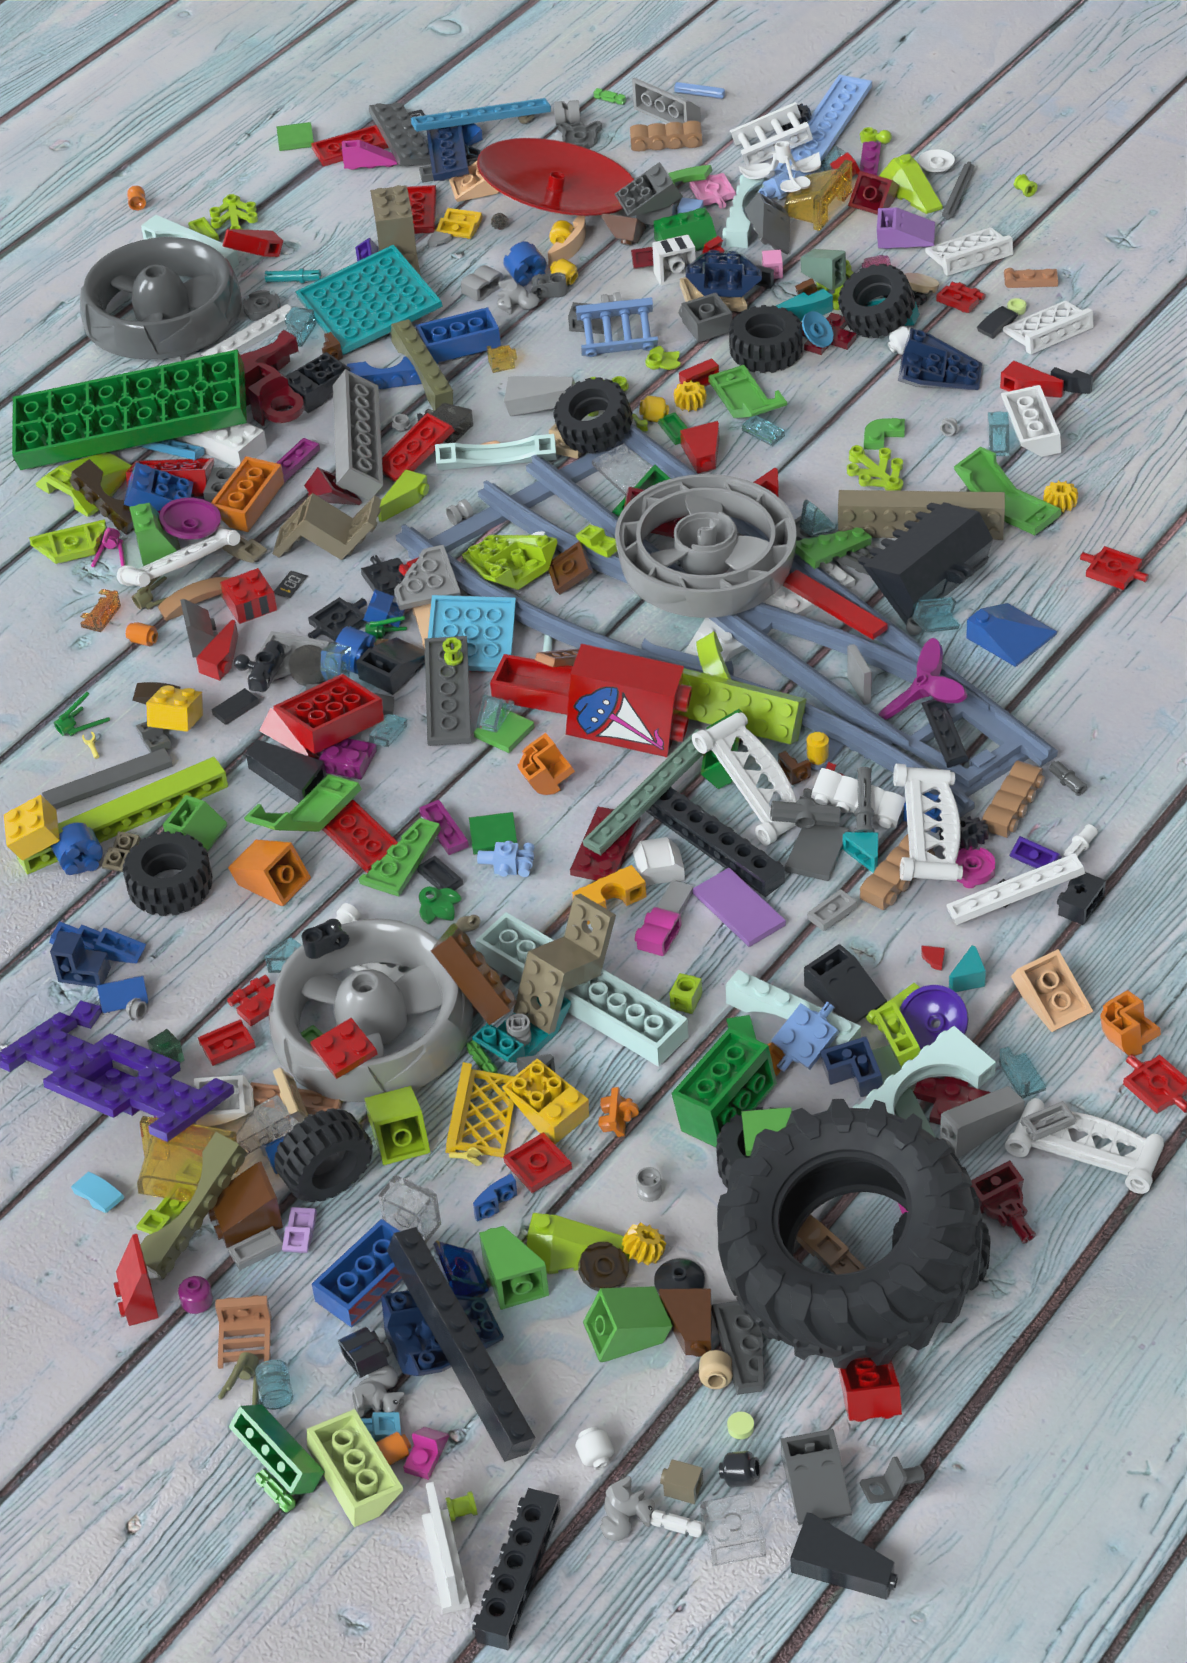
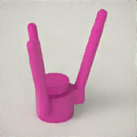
(110, 541)

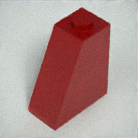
(701, 446)

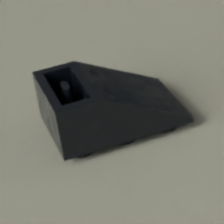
(316, 380)
(390, 664)
(843, 983)

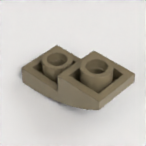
(115, 855)

